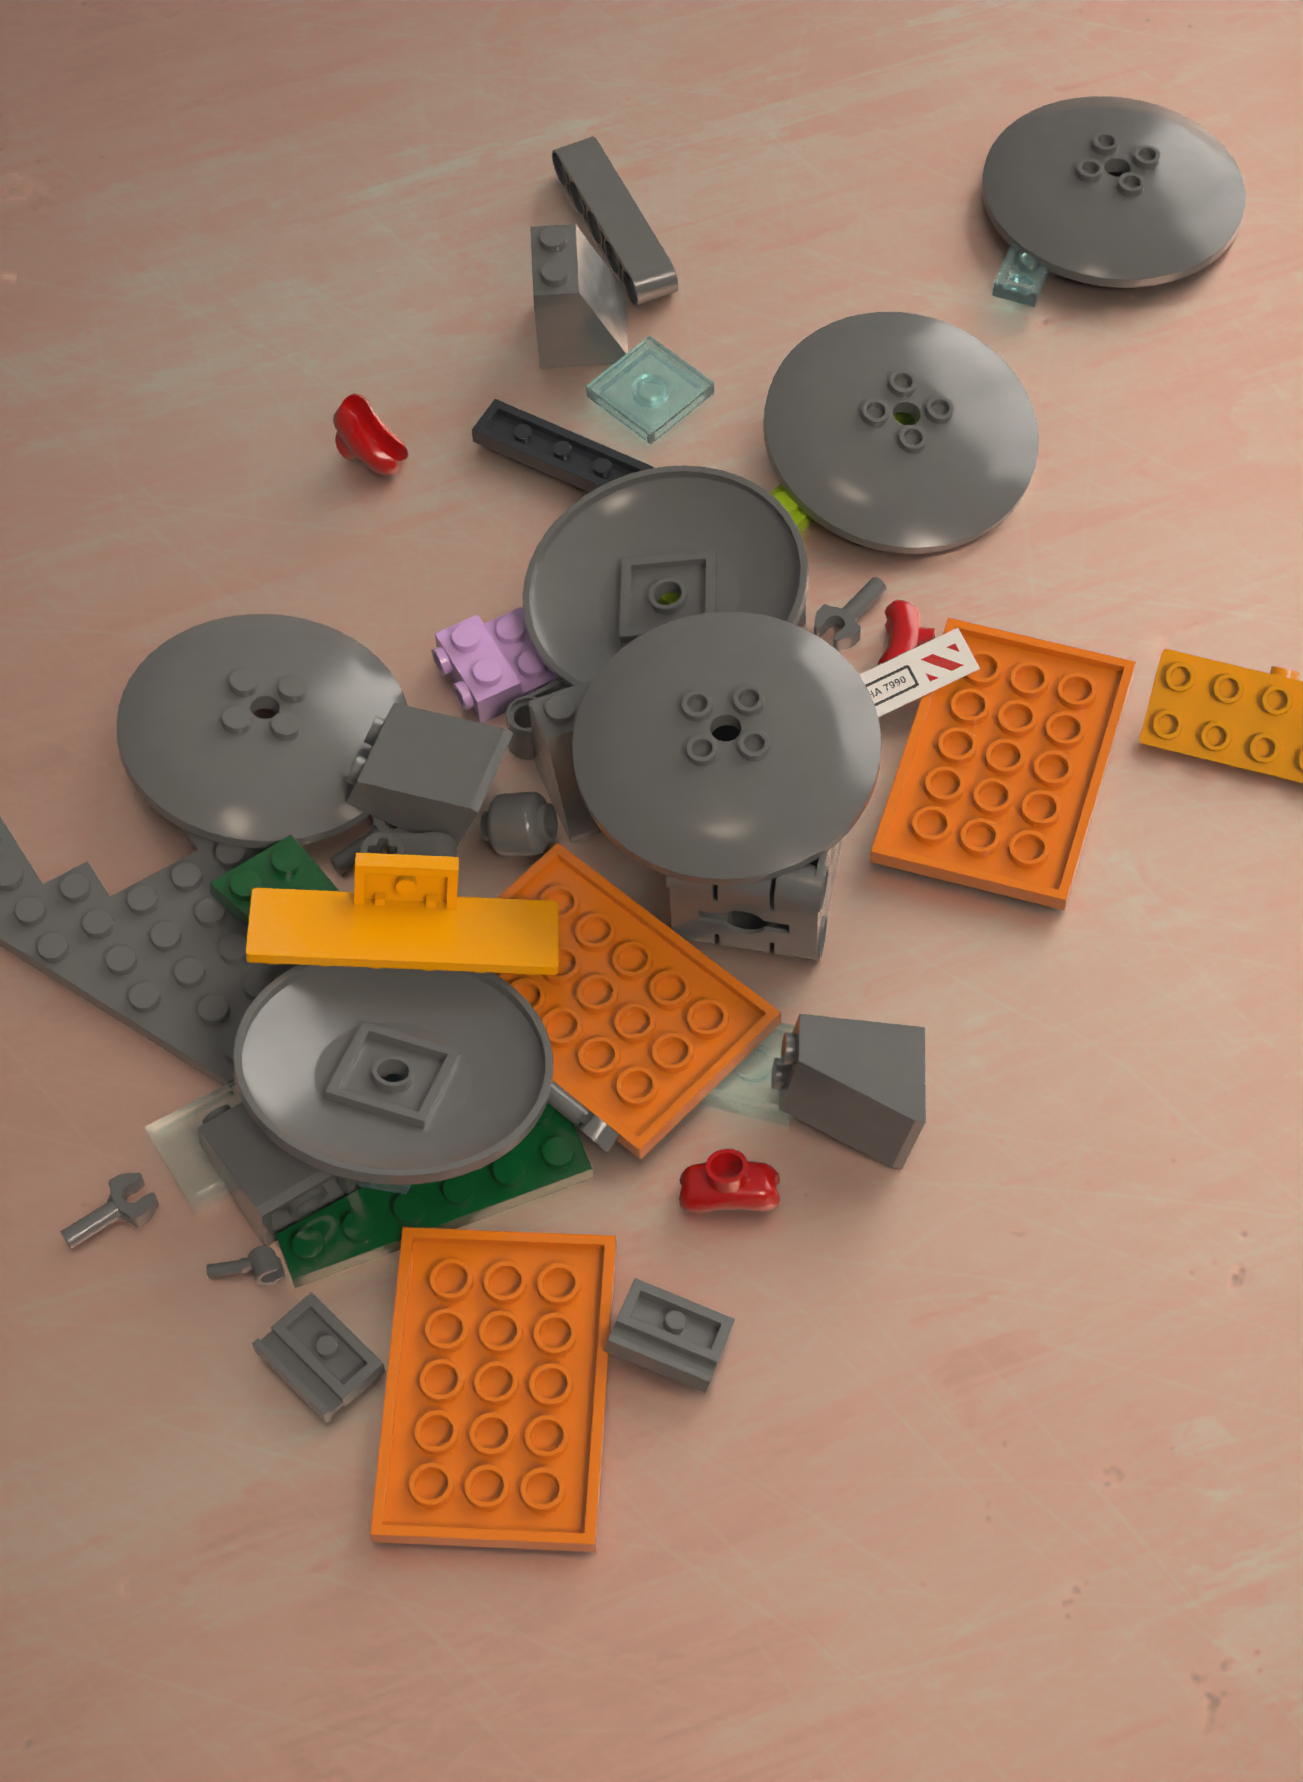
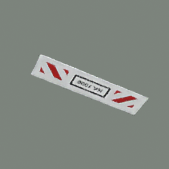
(919, 671)

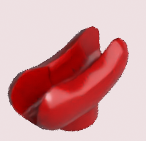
(366, 437)
(904, 630)
(729, 1184)

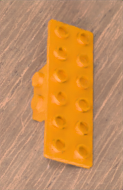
(1227, 714)
(403, 919)

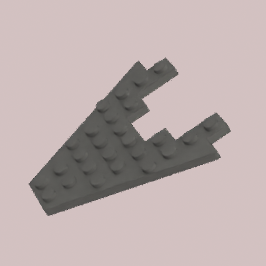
(149, 955)

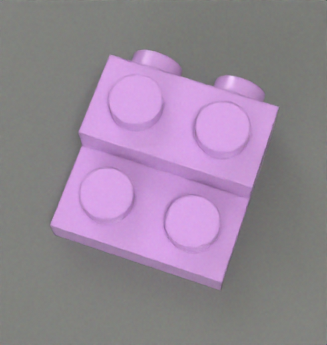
(490, 663)

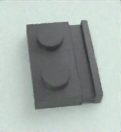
(669, 1335)
(319, 1357)

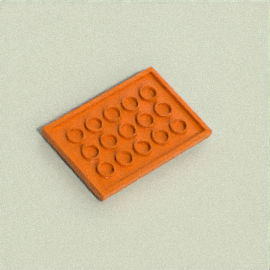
(1006, 767)
(635, 1009)
(496, 1390)

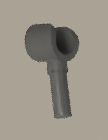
(261, 1260)

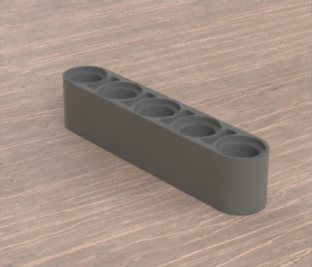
(615, 221)

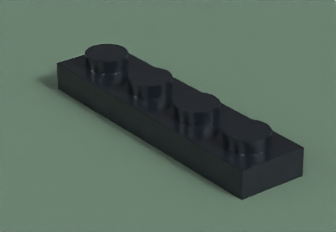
(551, 448)

